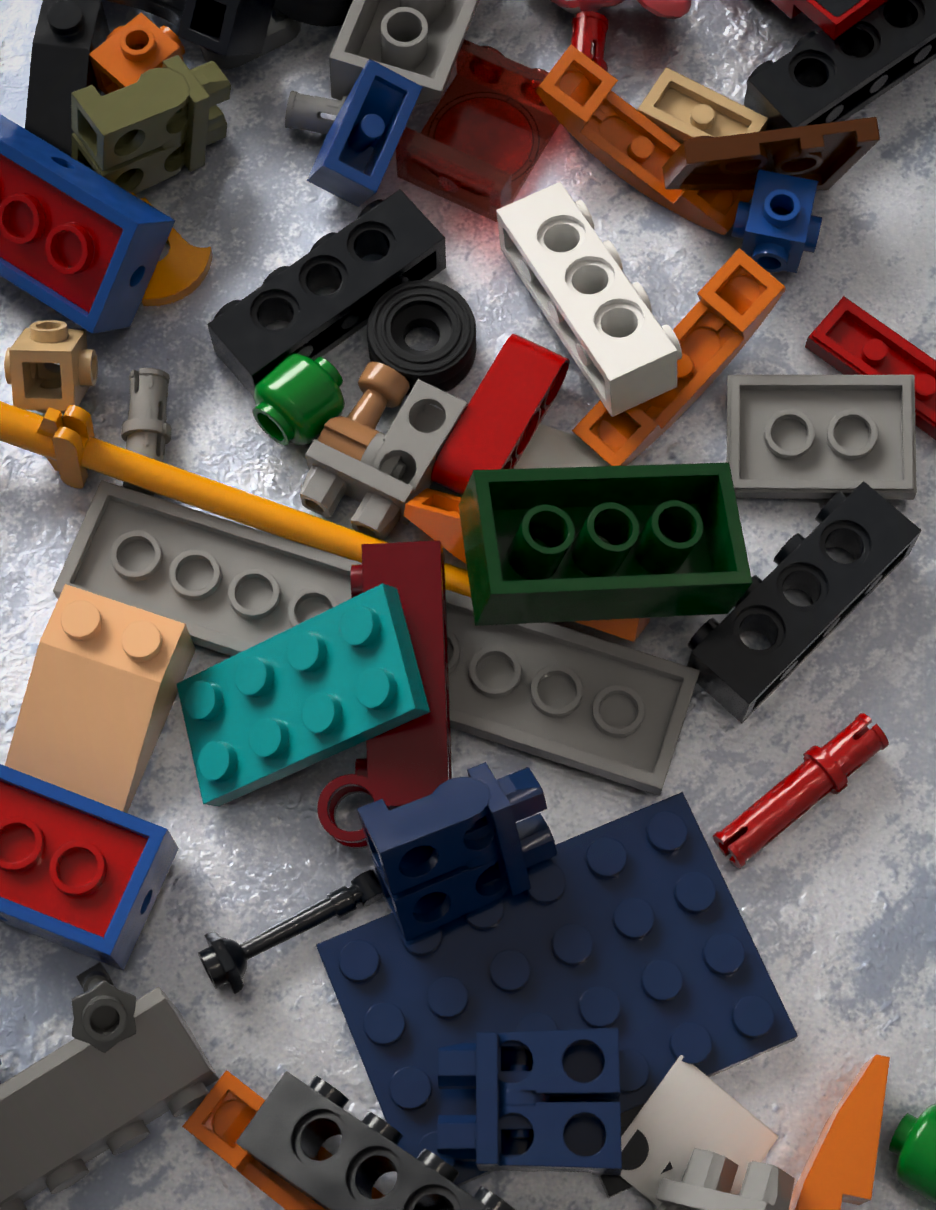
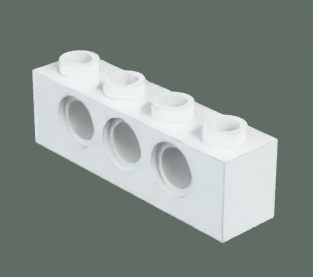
(589, 298)

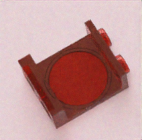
(480, 134)

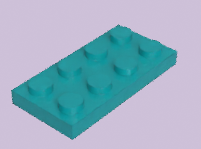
(302, 696)

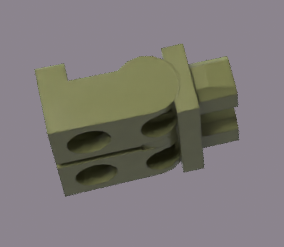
(152, 125)

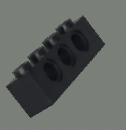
(885, 48)
(319, 323)
(745, 677)
(301, 1117)

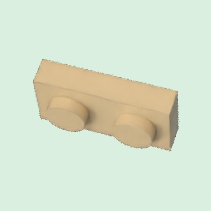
(692, 110)

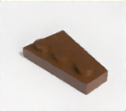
(807, 152)

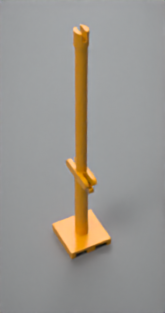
(73, 449)

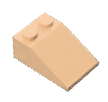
(99, 696)

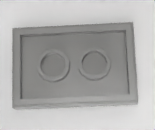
(821, 435)

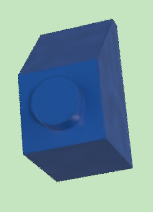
(365, 134)

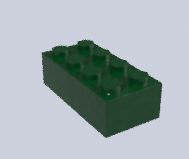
(602, 543)

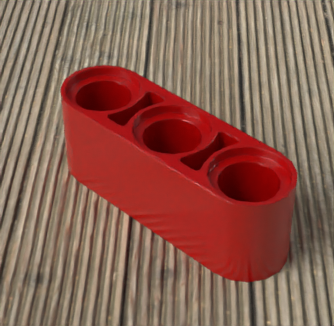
(501, 413)

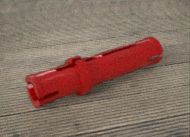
(820, 773)

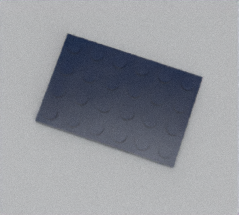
(611, 935)

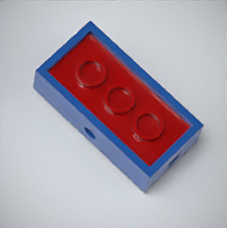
(74, 234)
(77, 868)

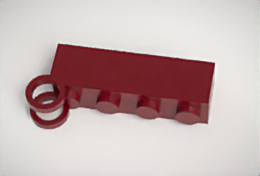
(417, 754)

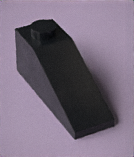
(62, 65)

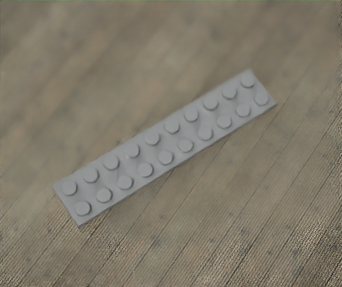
(507, 683)

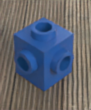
(778, 221)

